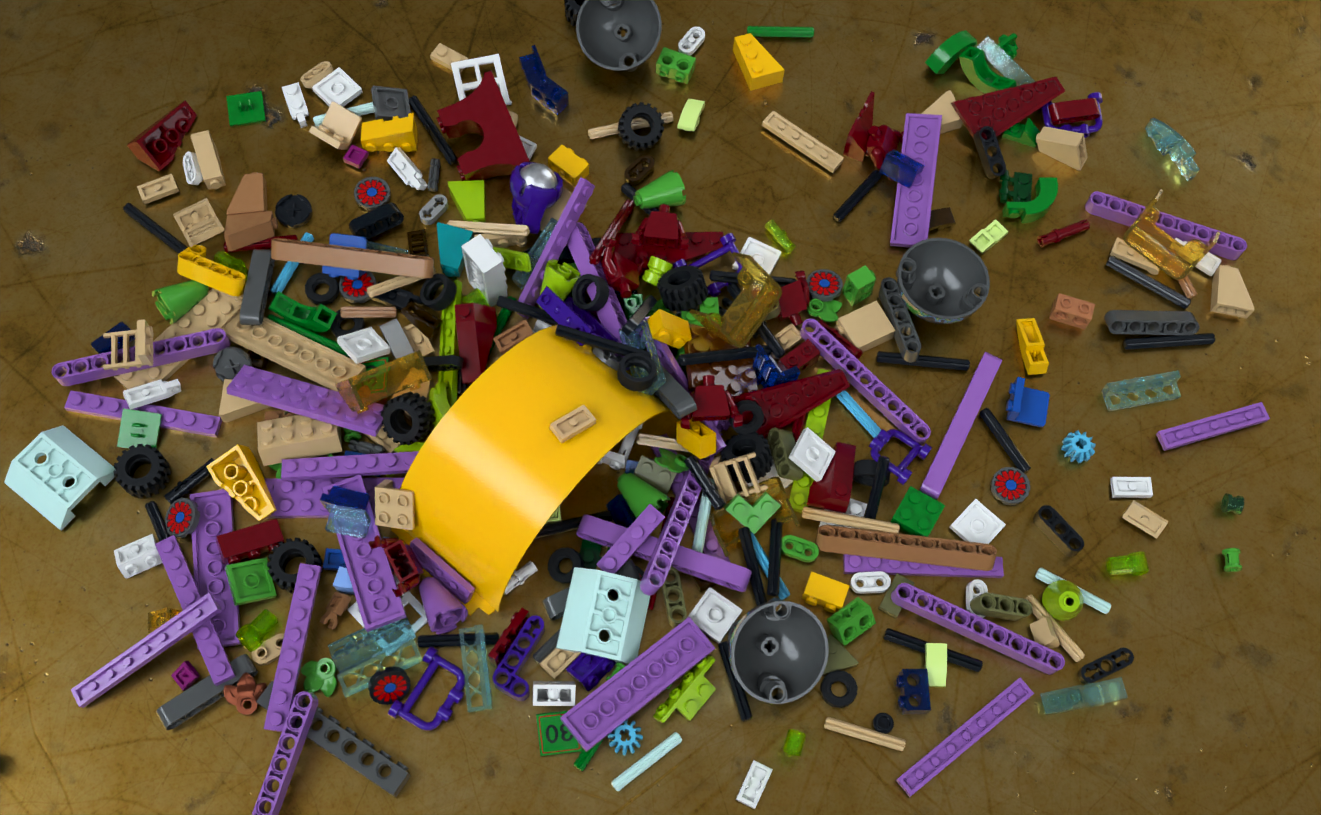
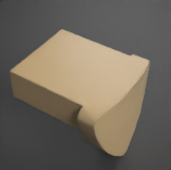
(1044, 633)

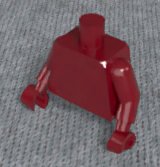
(881, 141)
(661, 230)
(619, 271)
(794, 299)
(712, 404)
(402, 561)

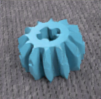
(1075, 452)
(633, 736)

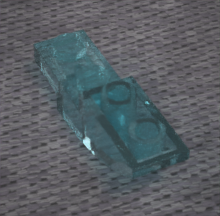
(1004, 62)
(1172, 143)
(1083, 696)

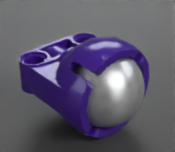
(533, 191)

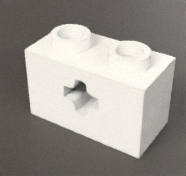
(554, 693)

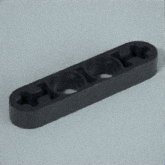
(639, 315)

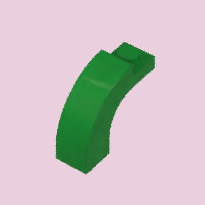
(949, 51)
(979, 73)
(1046, 192)
(311, 318)

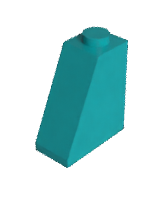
(450, 250)

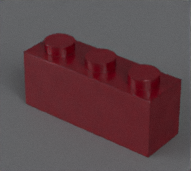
(249, 541)

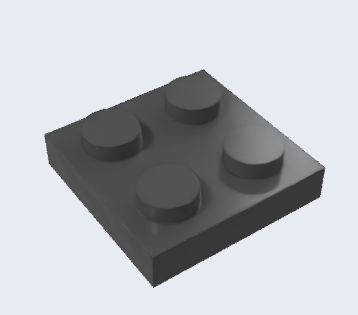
(390, 102)

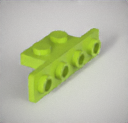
(515, 259)
(689, 694)

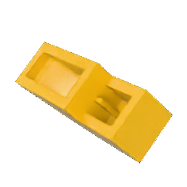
(1032, 346)

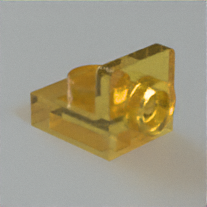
(159, 617)

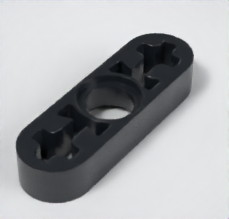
(444, 363)
(1114, 666)

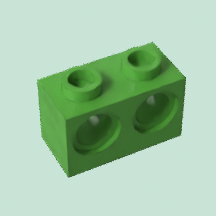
(675, 65)
(859, 285)
(851, 621)

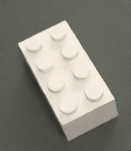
(485, 269)

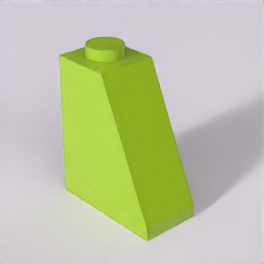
(469, 199)

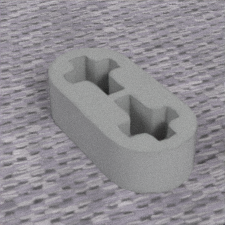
(432, 208)

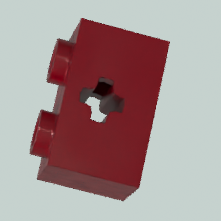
(802, 356)

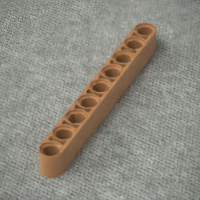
(352, 258)
(906, 547)

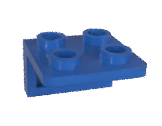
(349, 241)
(1027, 404)

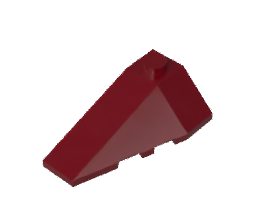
(858, 136)
(161, 140)
(475, 335)
(836, 485)

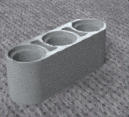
(396, 338)

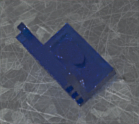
(774, 376)

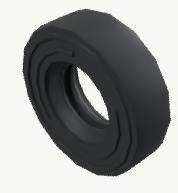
(317, 279)
(338, 331)
(755, 423)
(556, 558)
(830, 698)

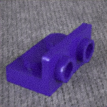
(590, 669)

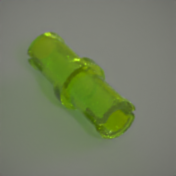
(780, 236)

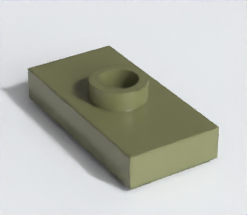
(887, 604)

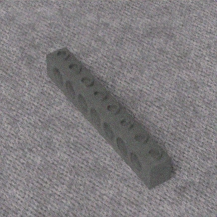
(392, 784)

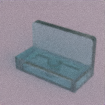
(347, 521)

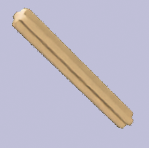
(635, 124)
(491, 228)
(849, 520)

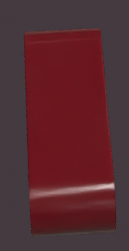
(1074, 111)

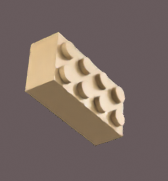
(296, 438)

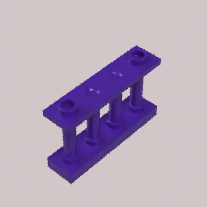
(570, 315)

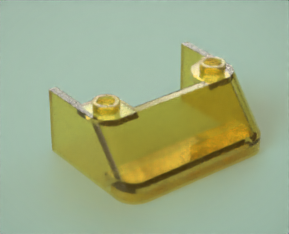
(1160, 247)
(748, 309)
(384, 381)
(727, 527)

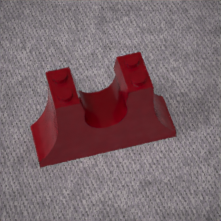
(486, 115)

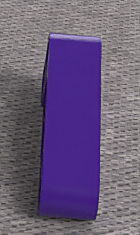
(522, 654)

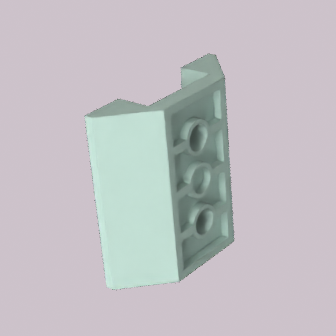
(44, 483)
(590, 611)

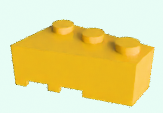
(756, 63)
(387, 135)

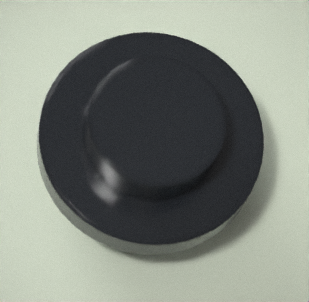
(883, 723)

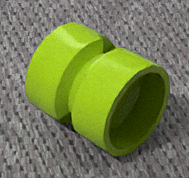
(657, 268)

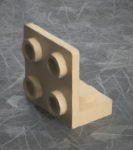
(337, 127)
(394, 506)

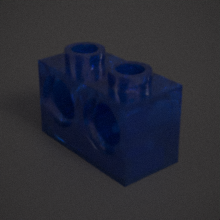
(549, 94)
(919, 692)

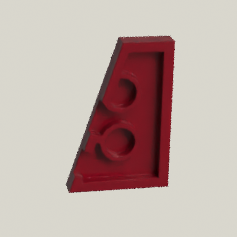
(508, 636)

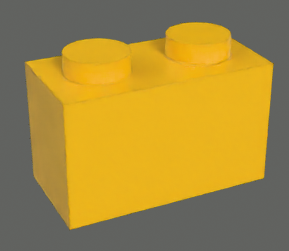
(568, 165)
(669, 329)
(697, 440)
(825, 592)

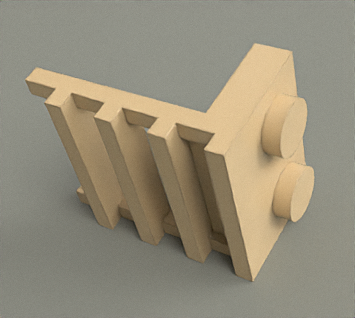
(198, 222)
(143, 347)
(724, 481)

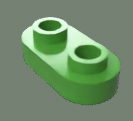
(799, 547)

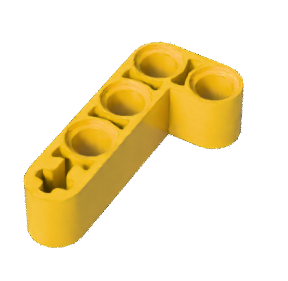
(195, 266)

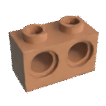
(1072, 311)

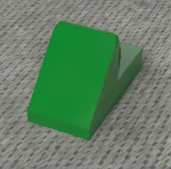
(1022, 133)

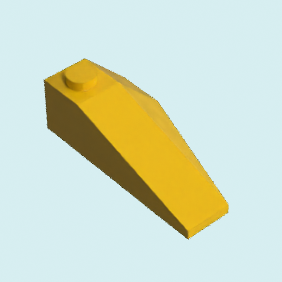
(243, 480)

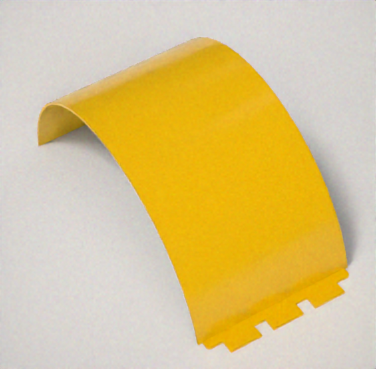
(498, 469)

